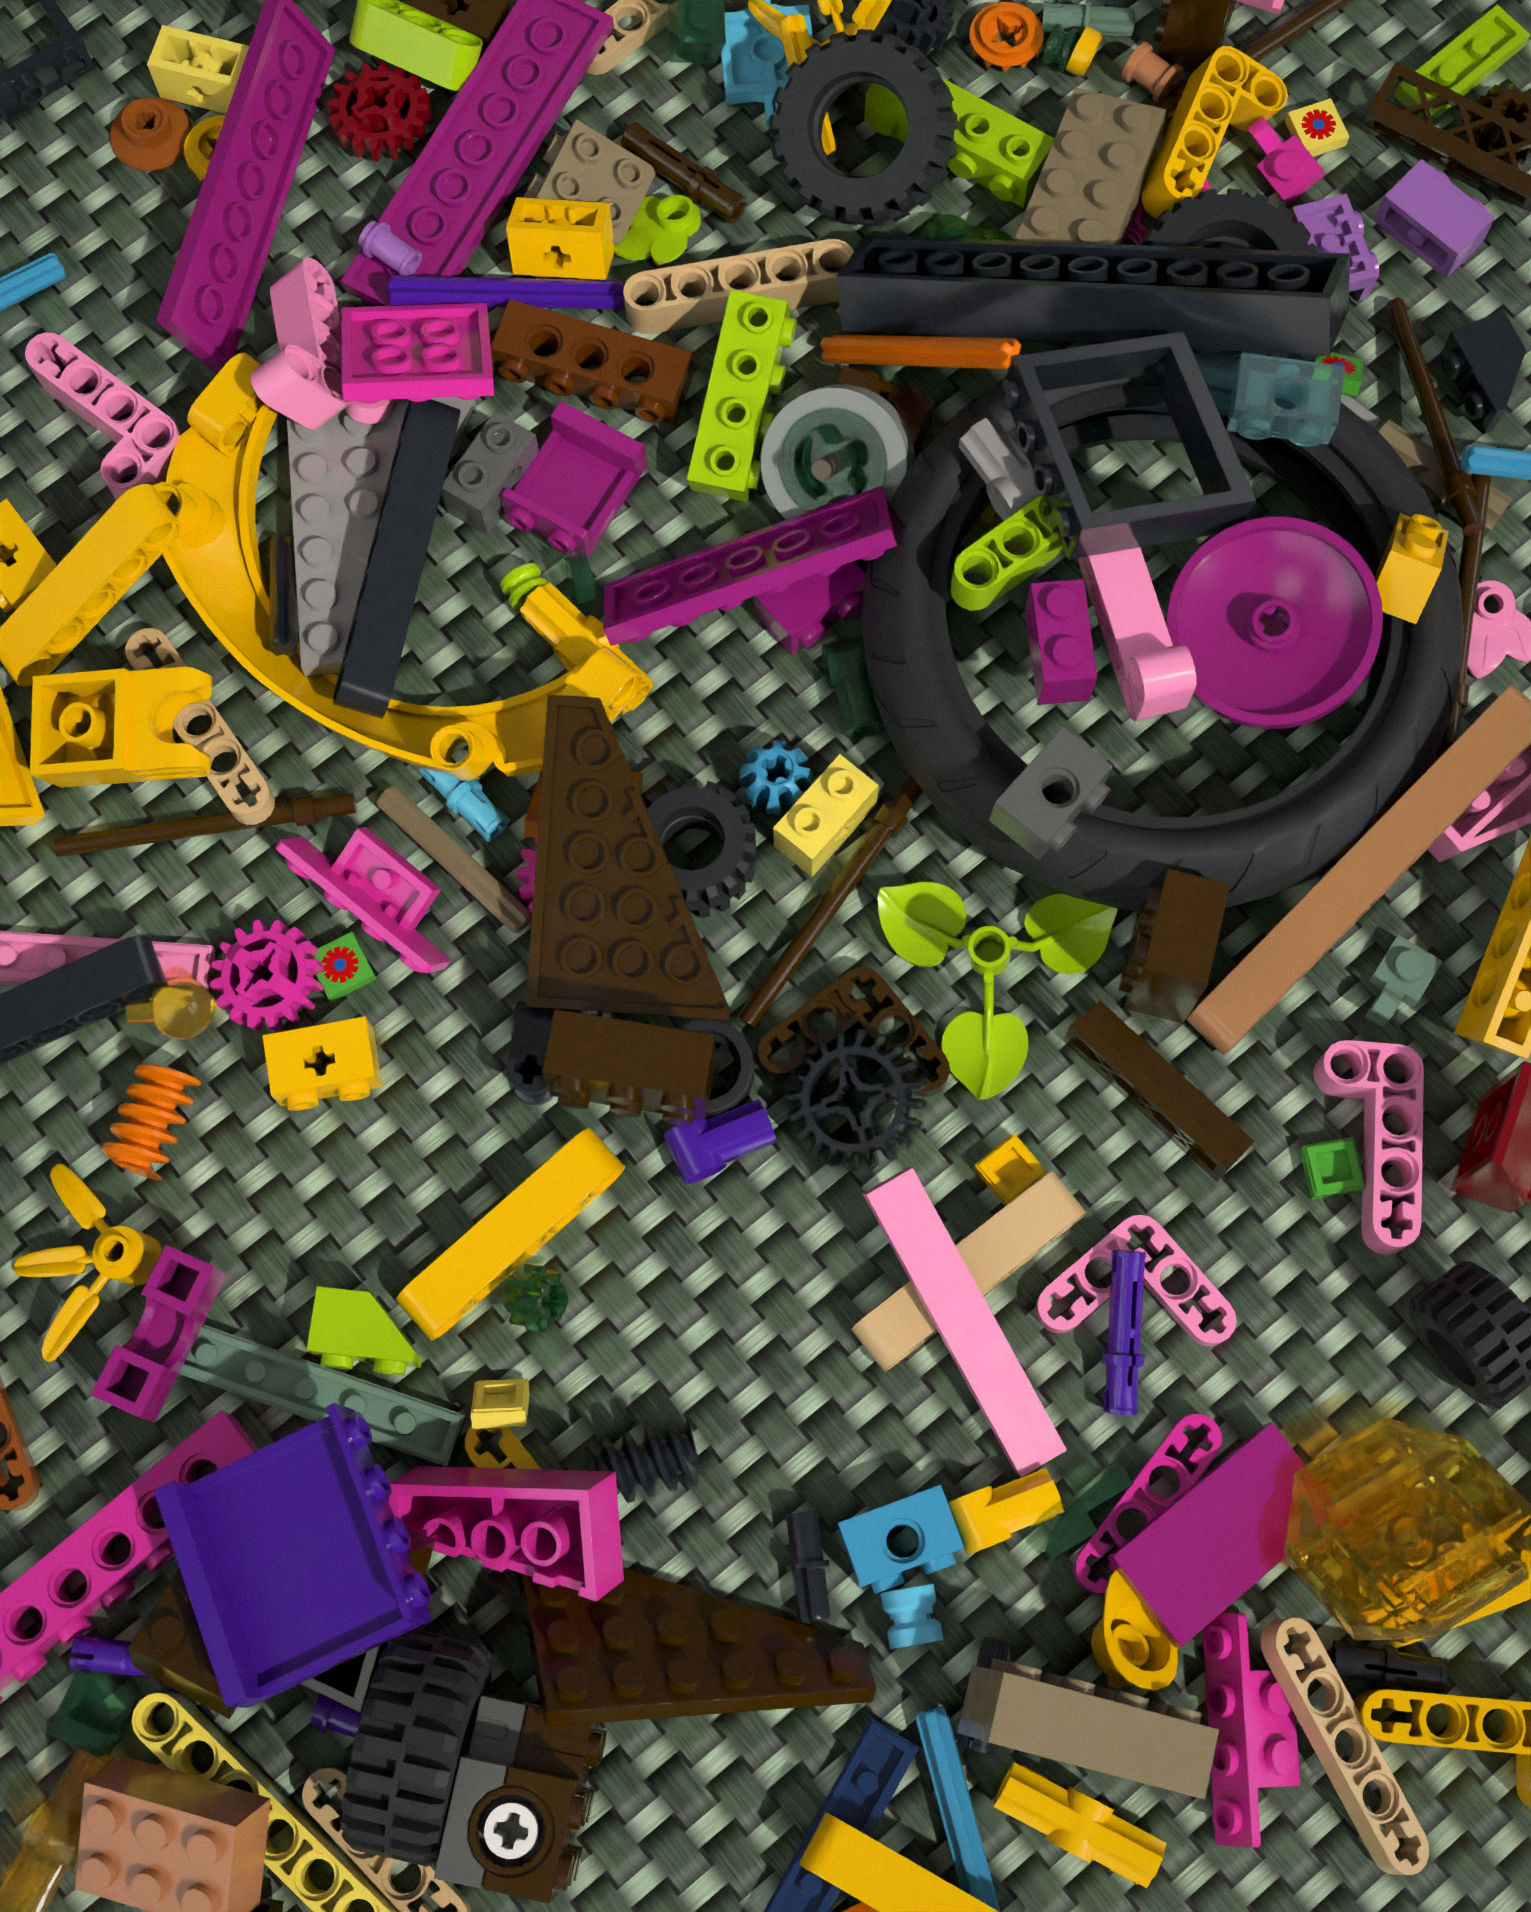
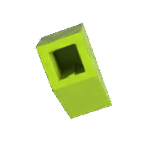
(358, 1328)

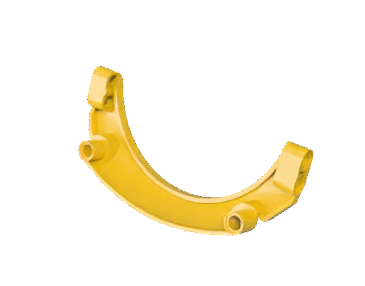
(223, 577)

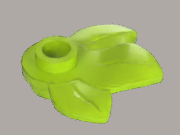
(660, 229)

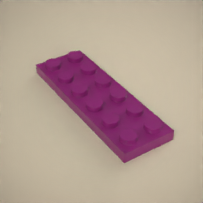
(748, 566)

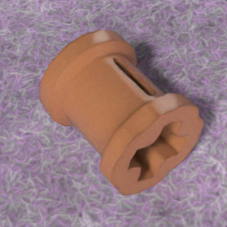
(1152, 72)

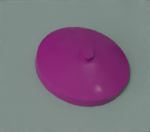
(1276, 621)

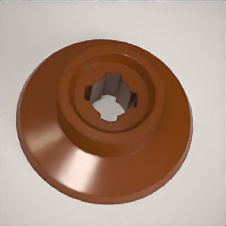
(154, 147)

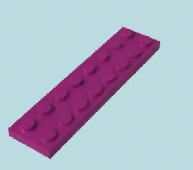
(486, 140)
(246, 184)

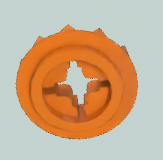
(1011, 20)

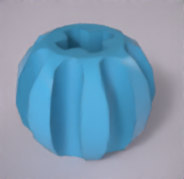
(767, 765)

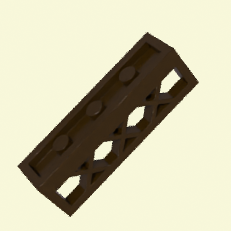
(1444, 146)
(1158, 1090)

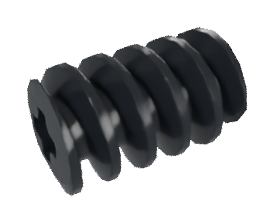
(648, 1461)

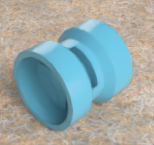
(911, 1616)

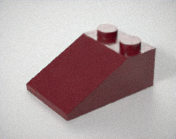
(1498, 1146)

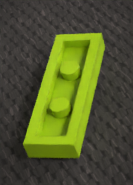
(1469, 58)

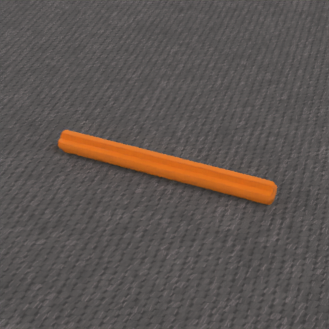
(921, 351)

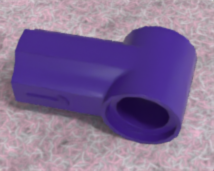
(708, 1145)

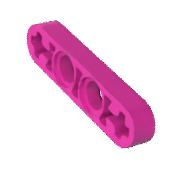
(1143, 1499)

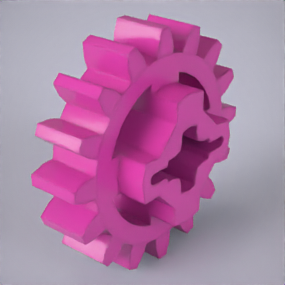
(253, 995)

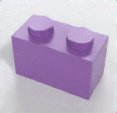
(1434, 218)

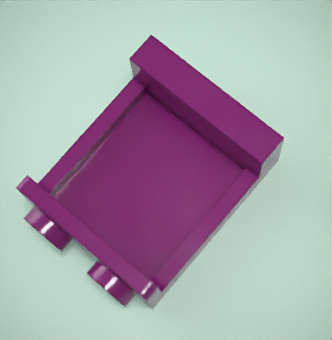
(575, 482)

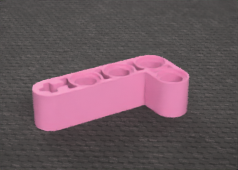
(307, 370)
(102, 409)
(1148, 667)
(1380, 1145)

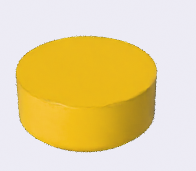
(1084, 51)

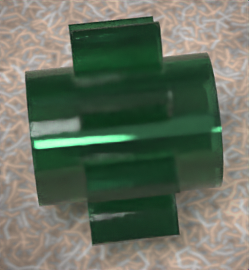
(535, 1297)

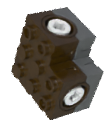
(520, 1802)

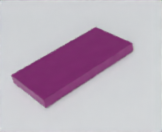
(1213, 1537)

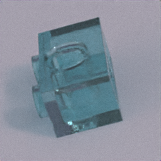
(1309, 385)

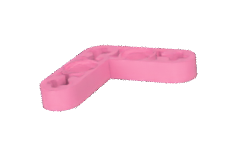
(1159, 1239)

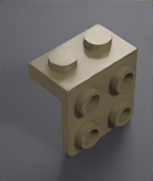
(594, 170)

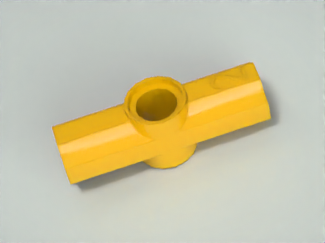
(573, 634)
(1080, 1824)

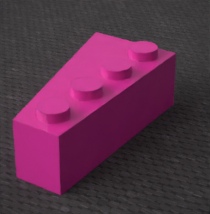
(524, 1520)

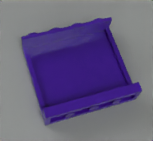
(294, 1558)

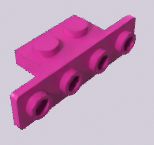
(377, 889)
(1255, 1732)

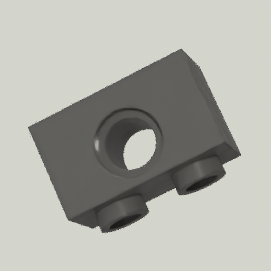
(490, 464)
(1062, 766)

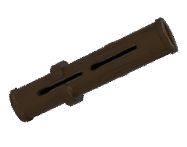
(698, 182)

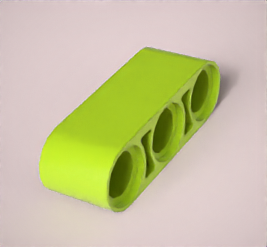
(415, 42)
(1000, 567)

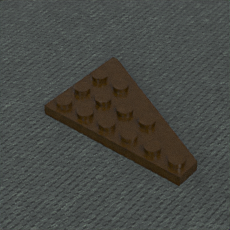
(605, 899)
(677, 1654)

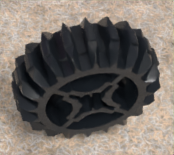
(852, 1077)

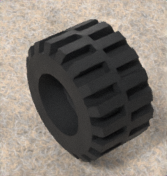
(722, 817)
(1476, 1333)

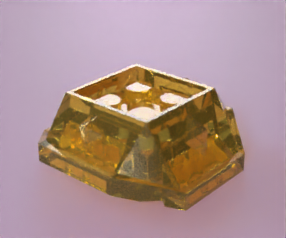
(1398, 1488)

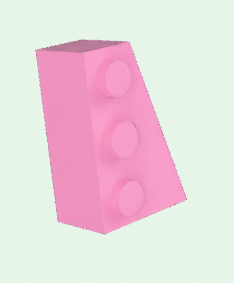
(1494, 813)

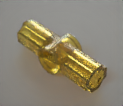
(50, 1840)

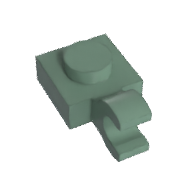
(1402, 977)

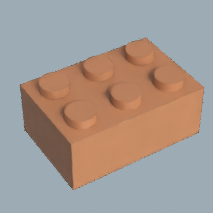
(170, 1840)

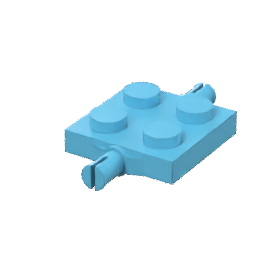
(755, 58)

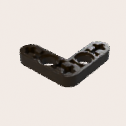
(848, 1017)

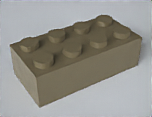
(1094, 171)
(1097, 1732)

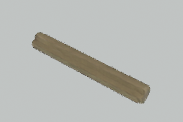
(454, 859)

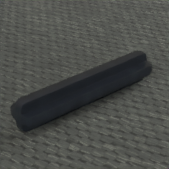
(283, 597)

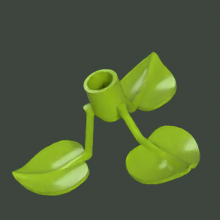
(922, 924)

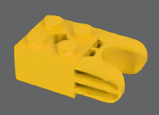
(114, 726)

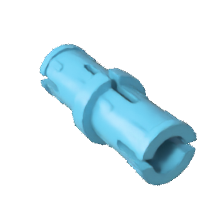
(469, 801)

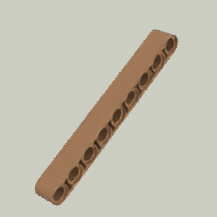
(1366, 872)

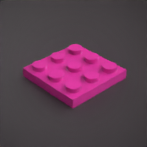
(416, 352)

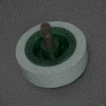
(833, 448)

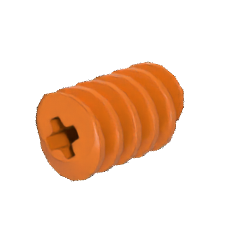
(149, 1119)

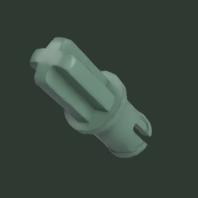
(1107, 20)

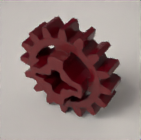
(379, 111)

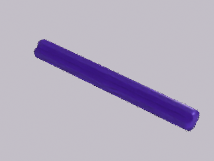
(498, 291)

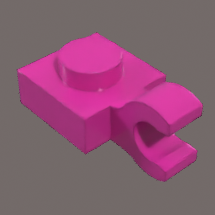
(1288, 166)

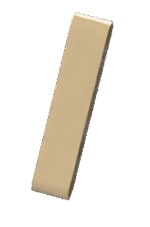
(717, 276)
(990, 1255)

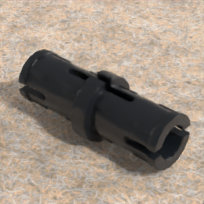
(1424, 1672)

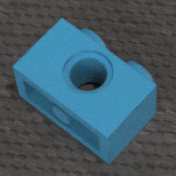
(925, 1515)

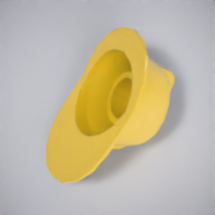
(1131, 1643)

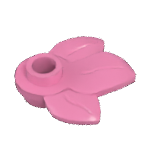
(1498, 633)

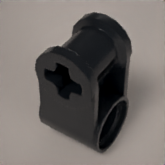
(528, 1051)

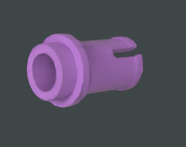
(381, 242)

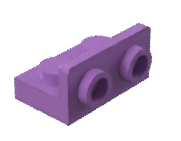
(1340, 230)

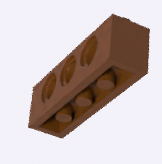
(576, 342)

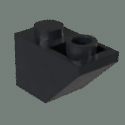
(1484, 365)

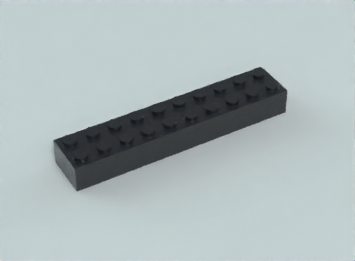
(1096, 293)

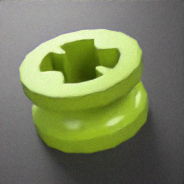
(521, 583)

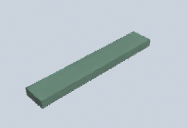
(308, 1388)

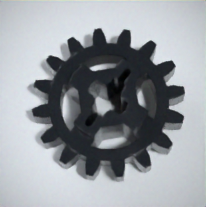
(917, 23)

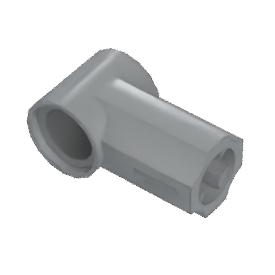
(1000, 466)

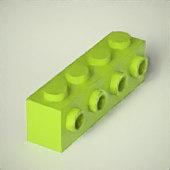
(990, 143)
(740, 395)

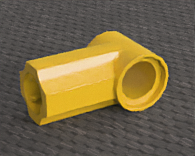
(993, 1514)

